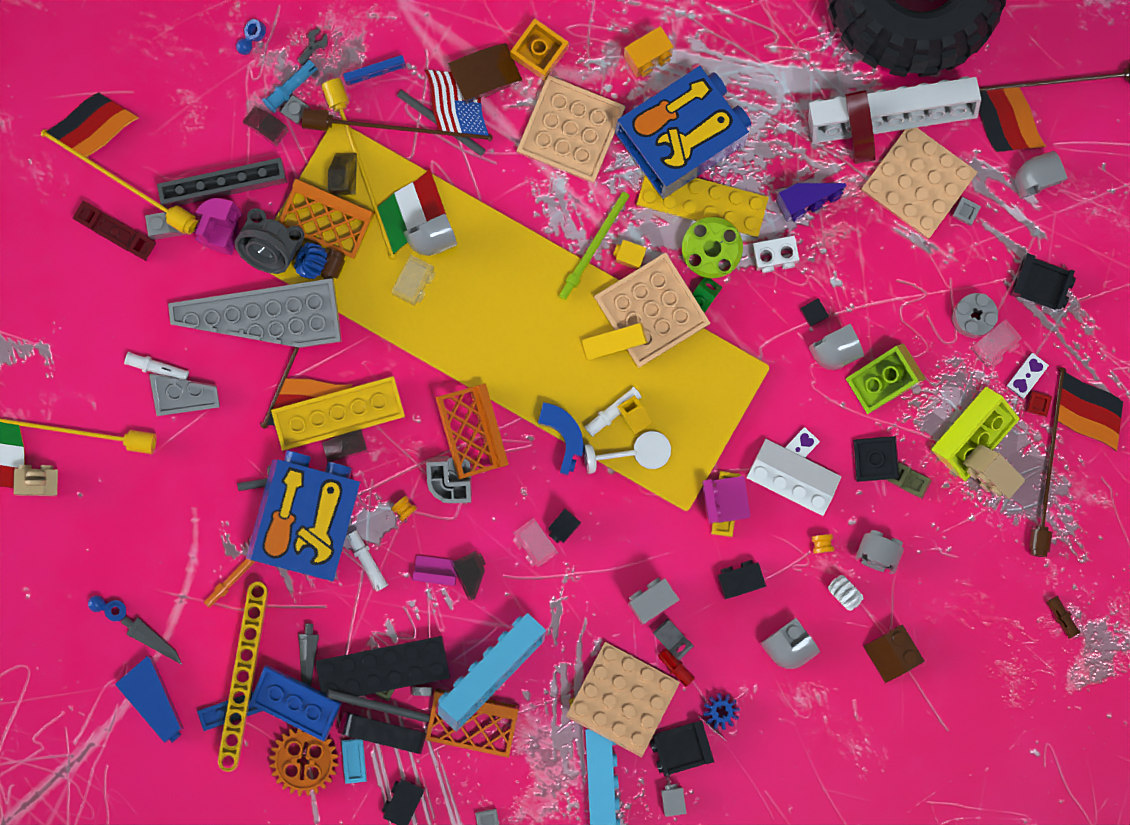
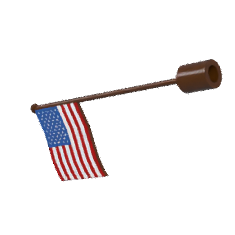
(448, 107)

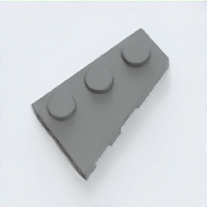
(181, 395)

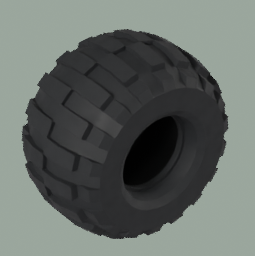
(912, 39)

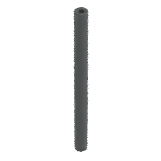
(429, 114)
(378, 706)

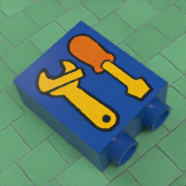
(683, 131)
(303, 516)

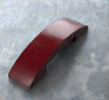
(861, 126)
(114, 231)

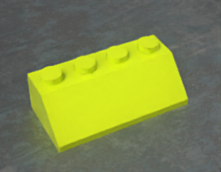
(982, 423)

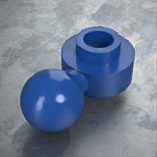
(254, 31)
(97, 604)

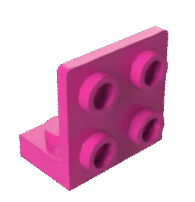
(726, 499)

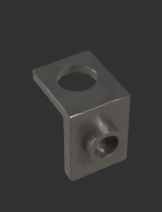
(672, 639)

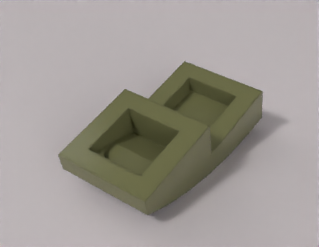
(911, 481)

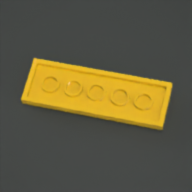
(708, 199)
(338, 413)

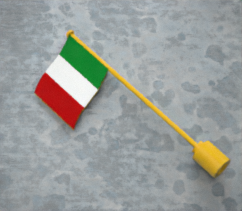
(404, 208)
(13, 451)

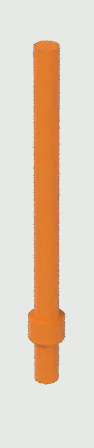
(222, 589)

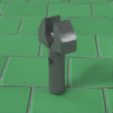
(313, 45)

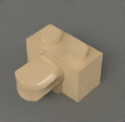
(35, 481)

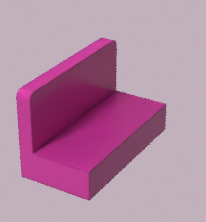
(434, 571)

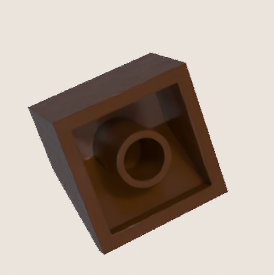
(894, 653)

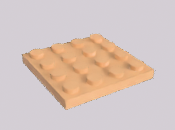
(570, 129)
(919, 181)
(658, 301)
(622, 699)

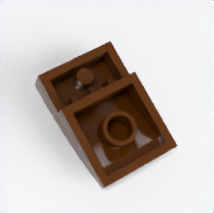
(484, 72)

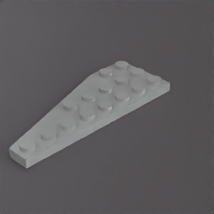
(283, 315)

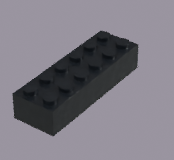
(385, 668)

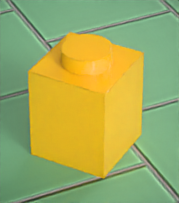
(629, 254)
(634, 414)

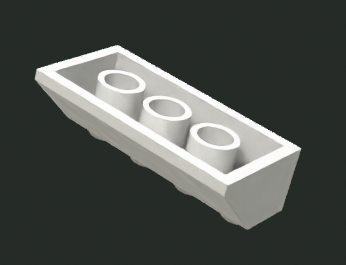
(794, 477)

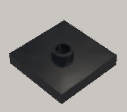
(876, 459)

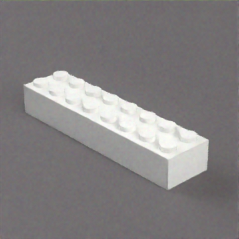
(899, 109)

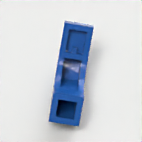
(564, 423)

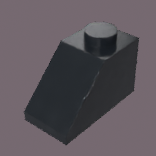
(563, 527)

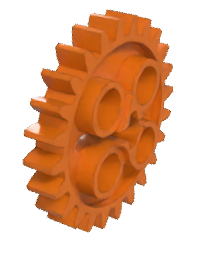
(285, 758)

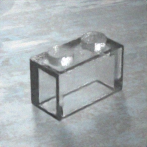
(413, 280)
(996, 343)
(535, 543)

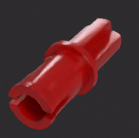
(676, 667)

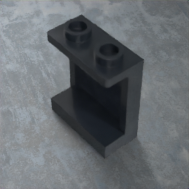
(1043, 283)
(682, 748)

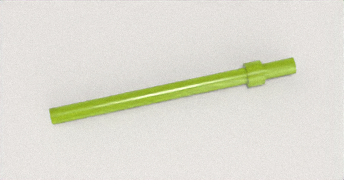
(573, 279)

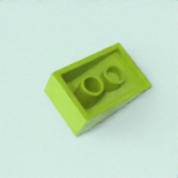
(885, 378)

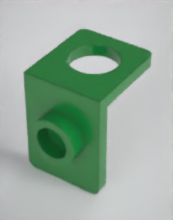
(705, 295)

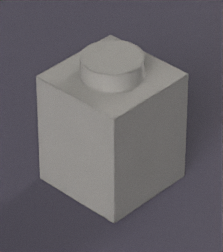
(673, 800)

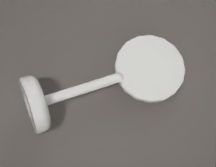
(650, 451)

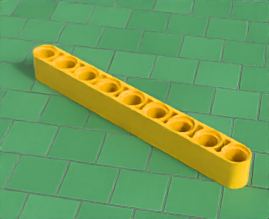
(236, 685)

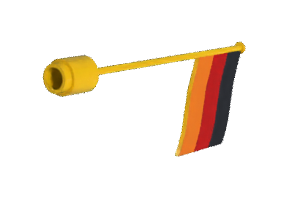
(92, 128)

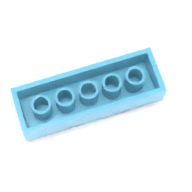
(491, 672)

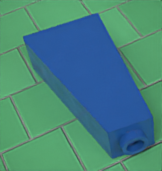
(149, 696)

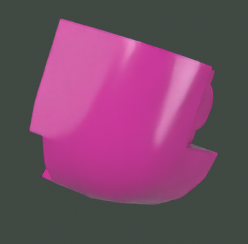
(218, 225)

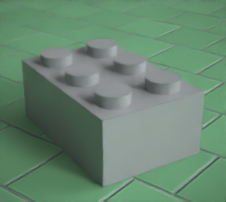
(653, 601)

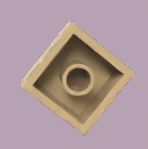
(993, 472)

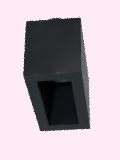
(741, 580)
(403, 803)

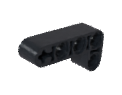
(382, 733)

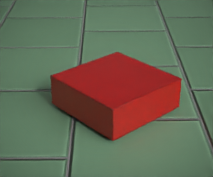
(1038, 404)

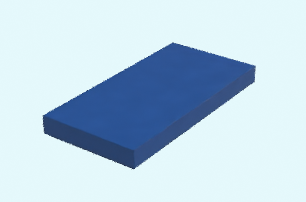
(295, 702)

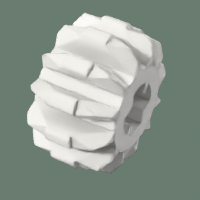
(845, 592)

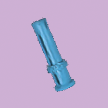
(282, 92)

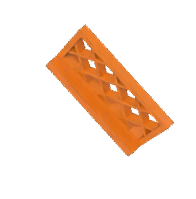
(335, 202)
(486, 422)
(490, 707)

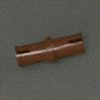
(1063, 617)

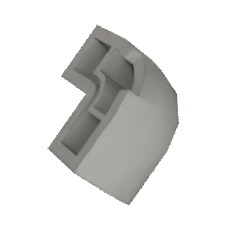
(1039, 174)
(431, 236)
(837, 349)
(444, 481)
(790, 646)

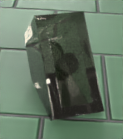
(266, 125)
(343, 174)
(345, 446)
(470, 572)

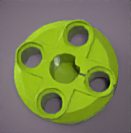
(712, 247)

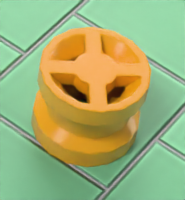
(404, 508)
(823, 543)

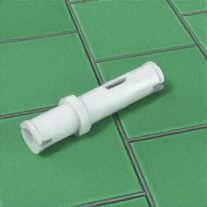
(147, 364)
(604, 418)
(361, 551)

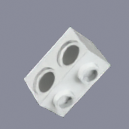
(774, 248)

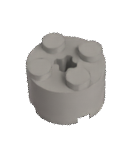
(971, 326)
(880, 552)

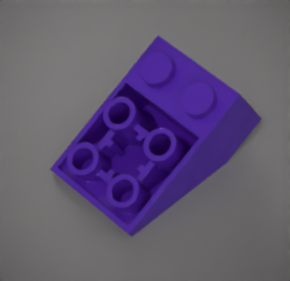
(803, 197)

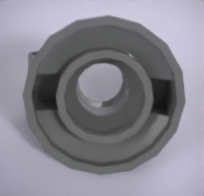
(268, 243)

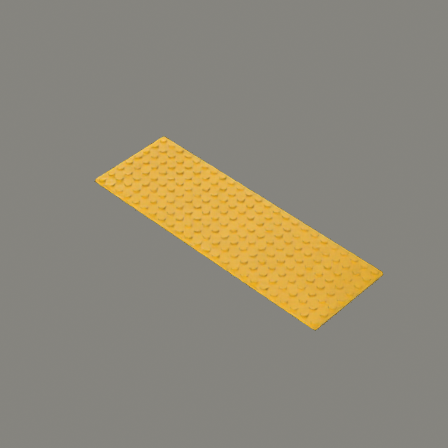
(501, 323)

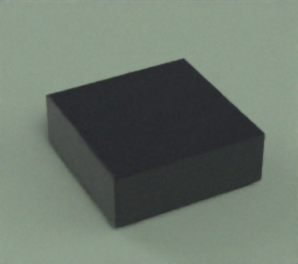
(814, 312)

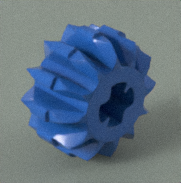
(310, 260)
(728, 707)

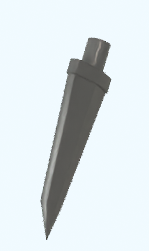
(144, 634)
(308, 648)

